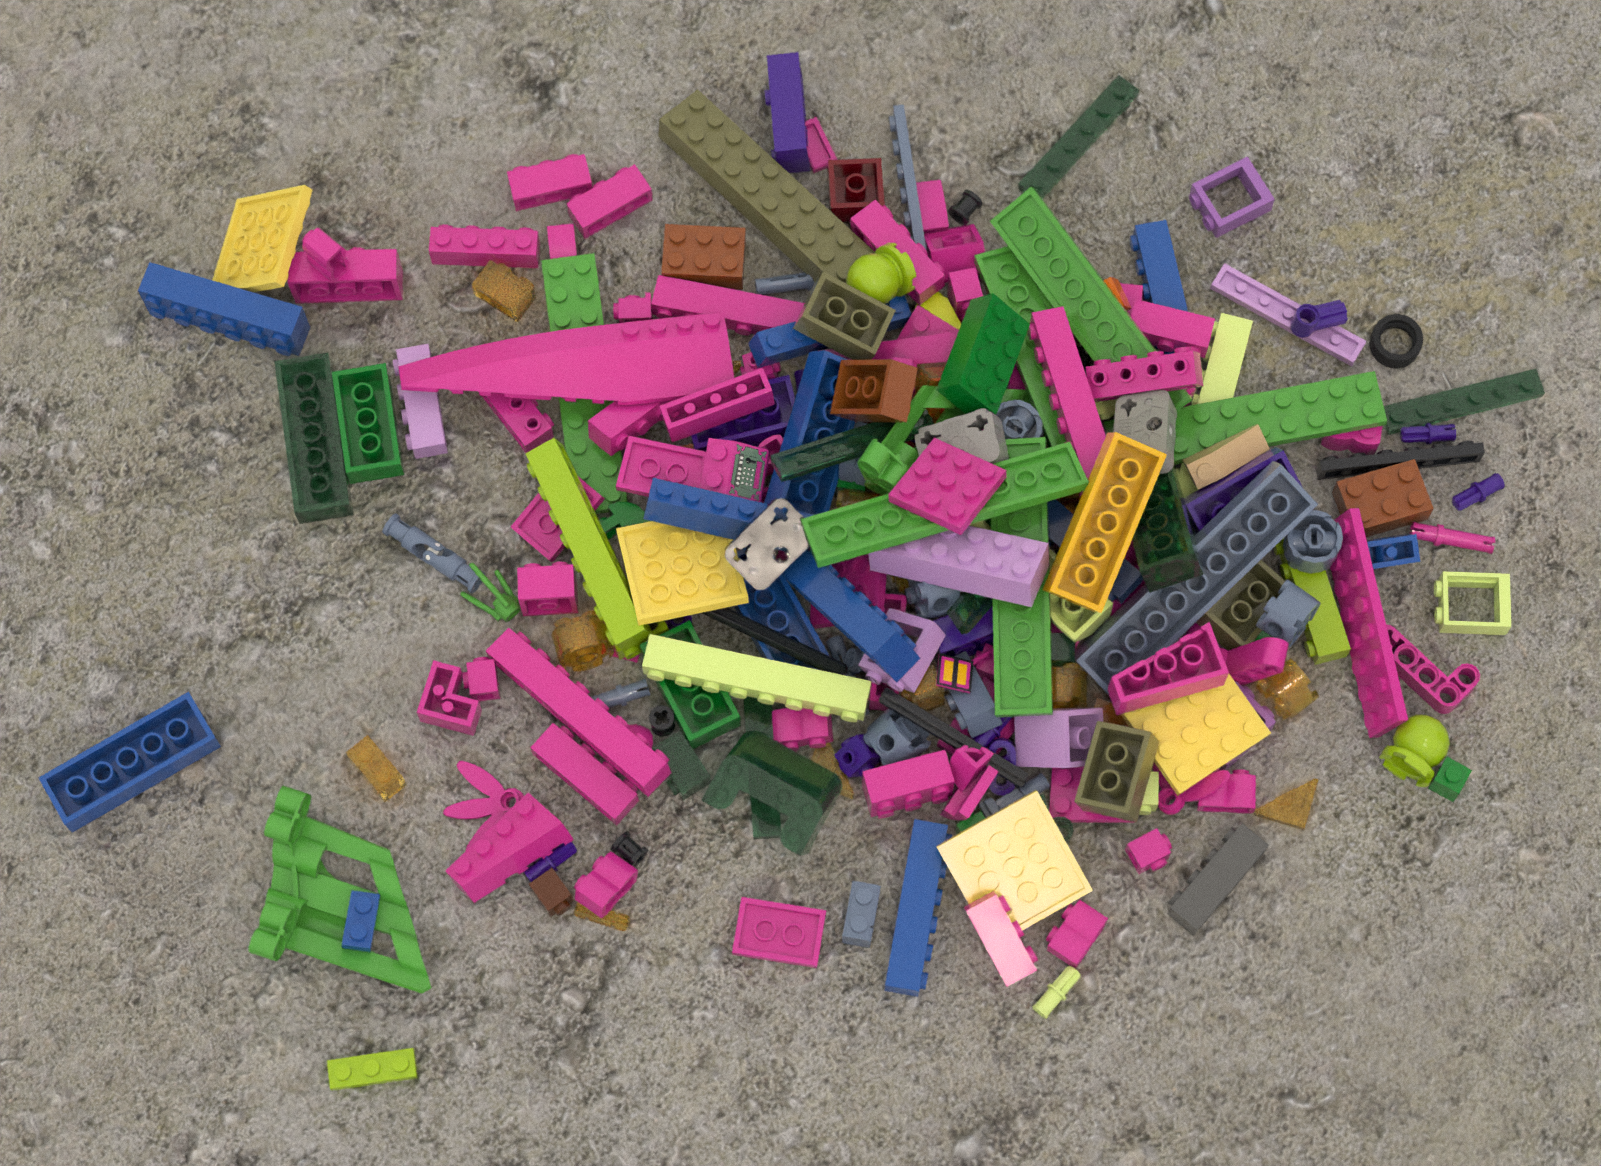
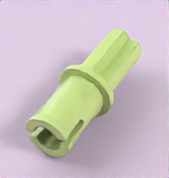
(1056, 991)

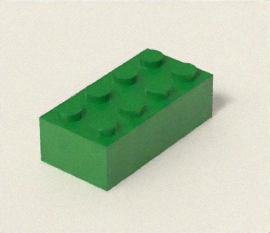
(983, 355)
(367, 423)
(696, 711)

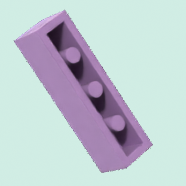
(421, 410)

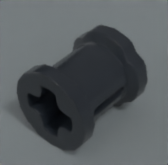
(965, 207)
(660, 713)
(620, 847)

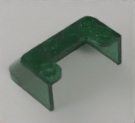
(782, 781)

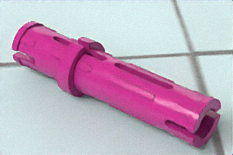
(1441, 535)

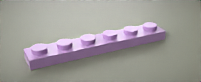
(1281, 311)

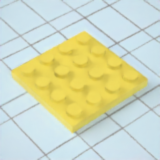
(262, 239)
(677, 572)
(1199, 732)
(1019, 857)

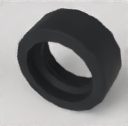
(1400, 322)

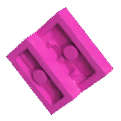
(963, 803)

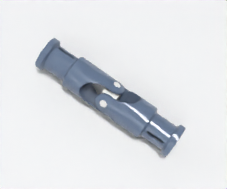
(436, 555)

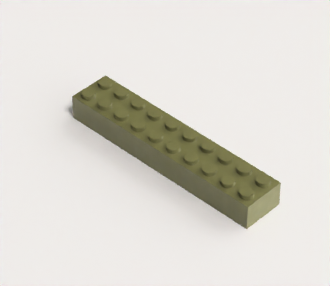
(760, 188)

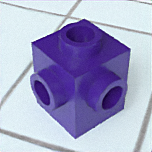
(856, 756)

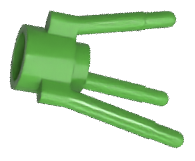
(505, 606)

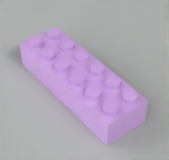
(973, 562)

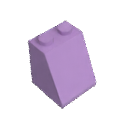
(1055, 739)

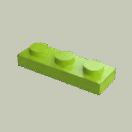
(372, 1069)

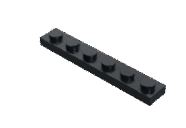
(1436, 456)

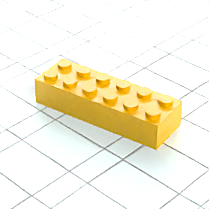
(1104, 522)

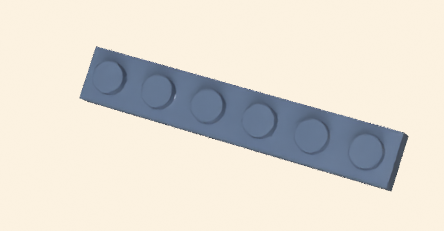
(905, 171)

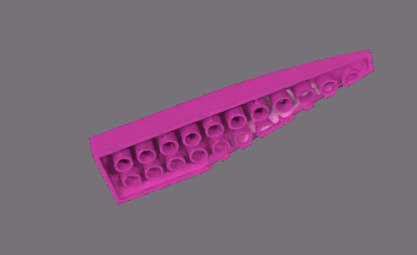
(602, 362)

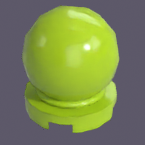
(883, 273)
(1417, 749)

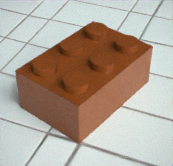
(705, 254)
(874, 390)
(1385, 497)

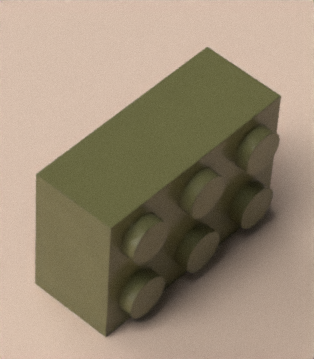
(844, 318)
(1238, 611)
(1116, 771)

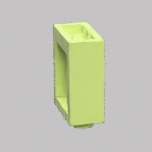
(1502, 602)

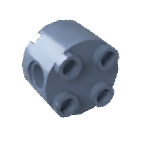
(1020, 420)
(1313, 543)
(930, 599)
(1288, 613)
(896, 738)

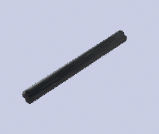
(777, 640)
(948, 734)

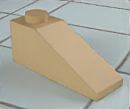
(1225, 456)

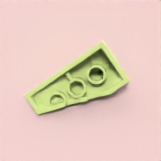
(1073, 619)

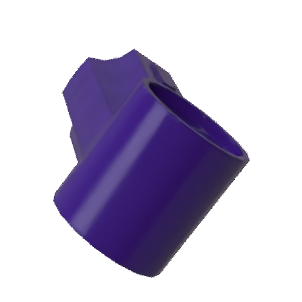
(1319, 317)

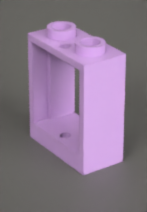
(928, 643)

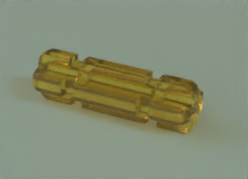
(619, 921)

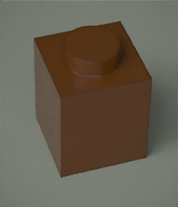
(551, 893)

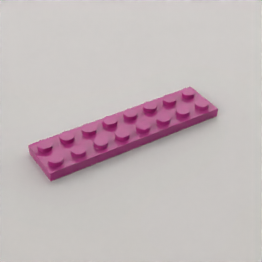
(1366, 629)

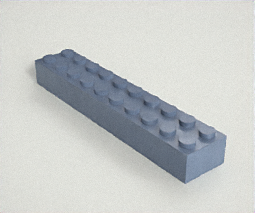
(1227, 551)

